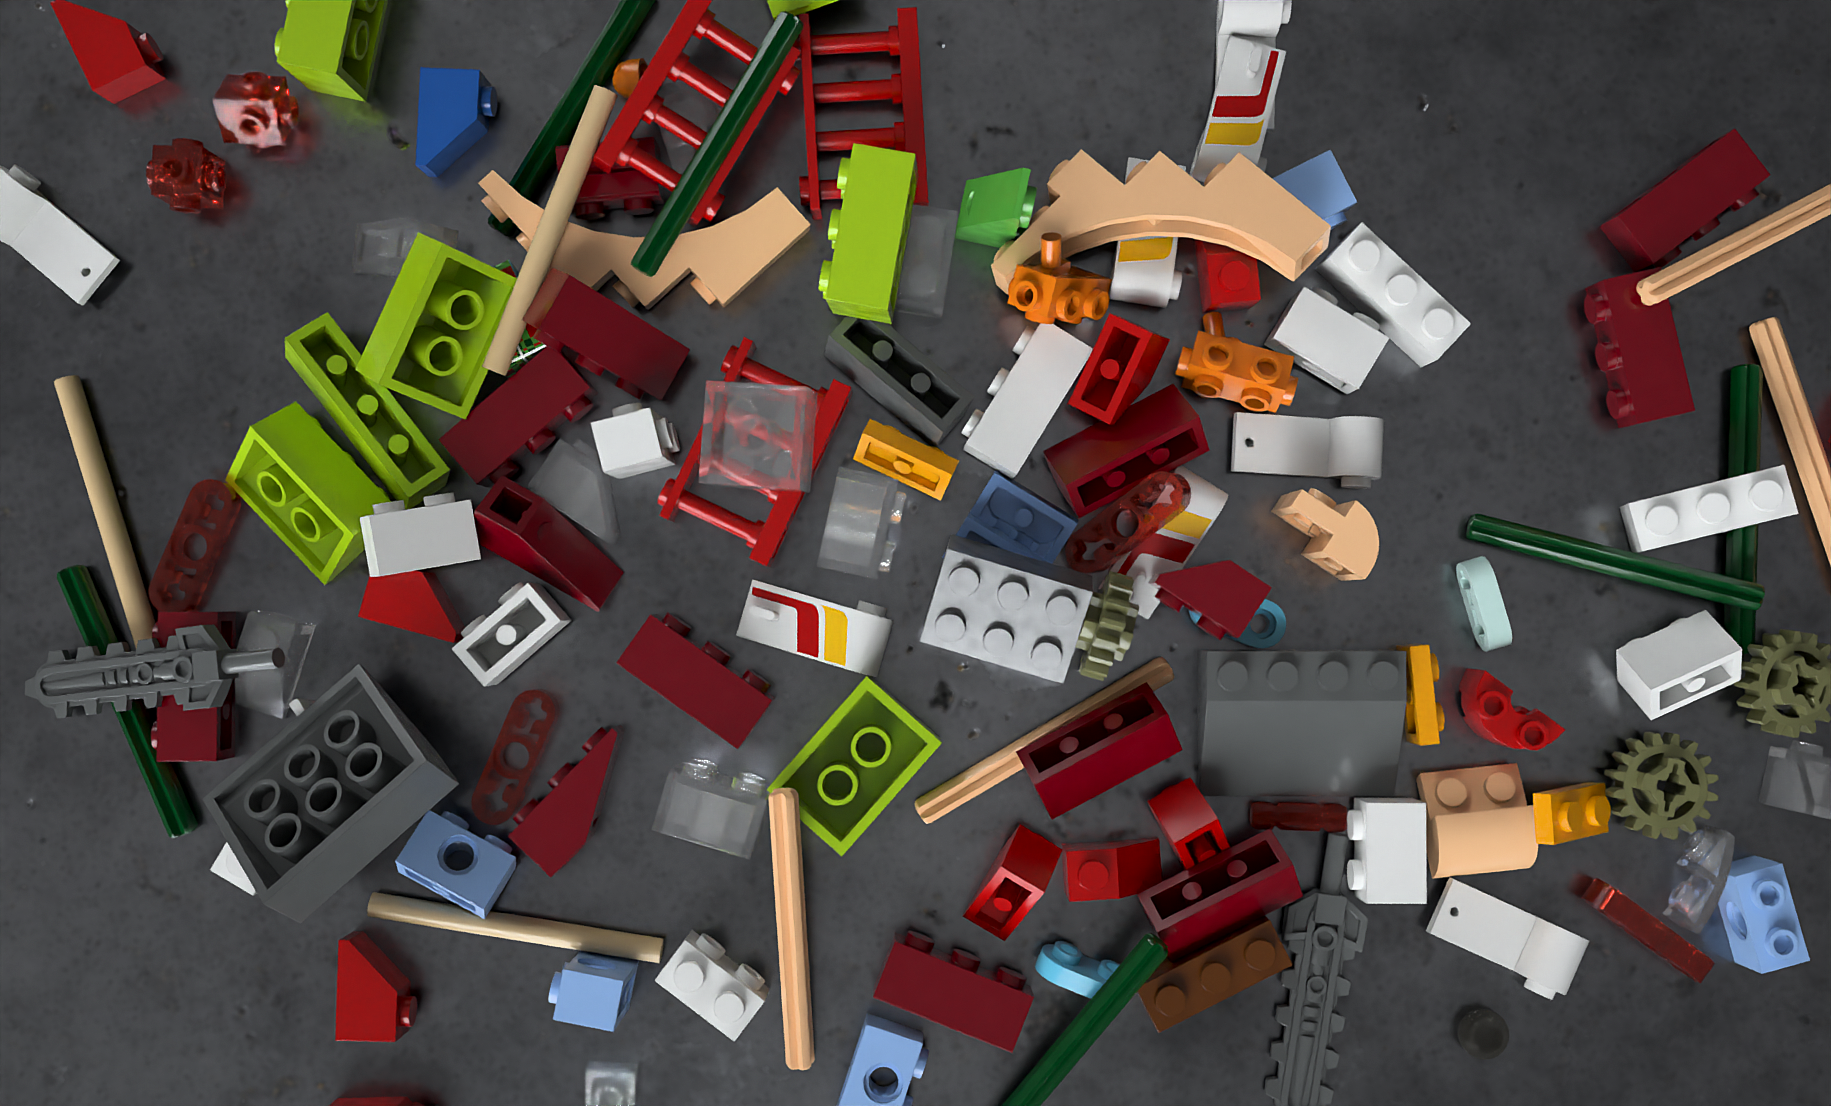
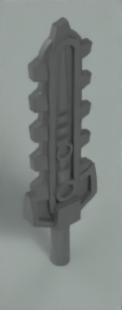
(192, 667)
(1323, 933)

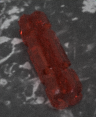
(1298, 816)

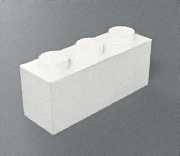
(1393, 296)
(1025, 398)
(1708, 509)

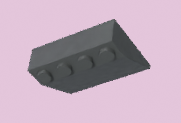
(1299, 722)
(328, 795)

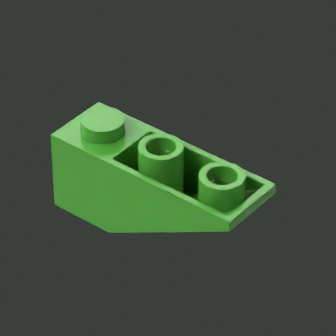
(996, 208)

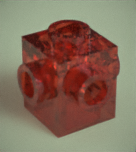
(255, 109)
(186, 176)

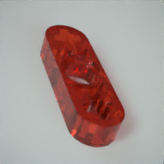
(1163, 513)
(174, 553)
(512, 794)
(1648, 930)

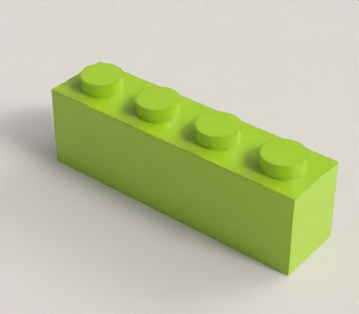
(366, 412)

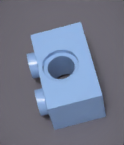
(470, 888)
(1761, 916)
(593, 990)
(883, 1045)

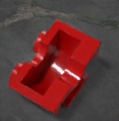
(1493, 718)

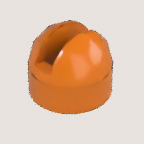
(628, 75)

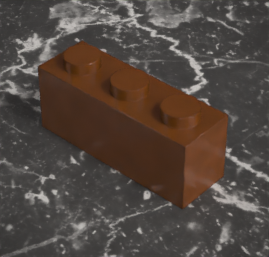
(1213, 973)

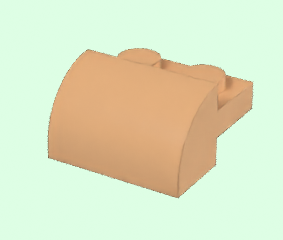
(1341, 535)
(1477, 821)

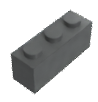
(898, 377)

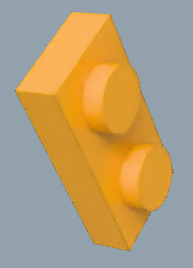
(905, 459)
(1422, 714)
(1571, 813)

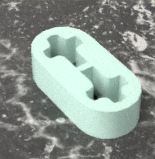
(1484, 603)

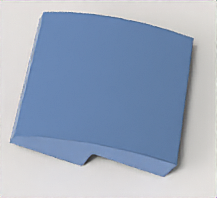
(1017, 520)

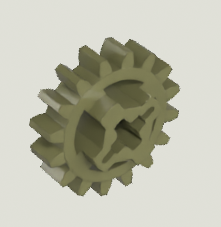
(1107, 626)
(1788, 682)
(1655, 807)

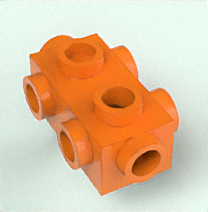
(1057, 289)
(1235, 369)

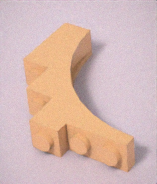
(1233, 209)
(720, 256)

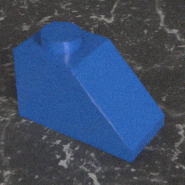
(451, 115)

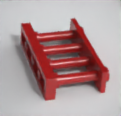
(901, 88)
(648, 106)
(761, 536)

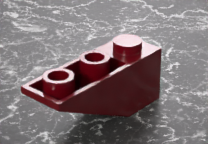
(544, 543)
(570, 813)

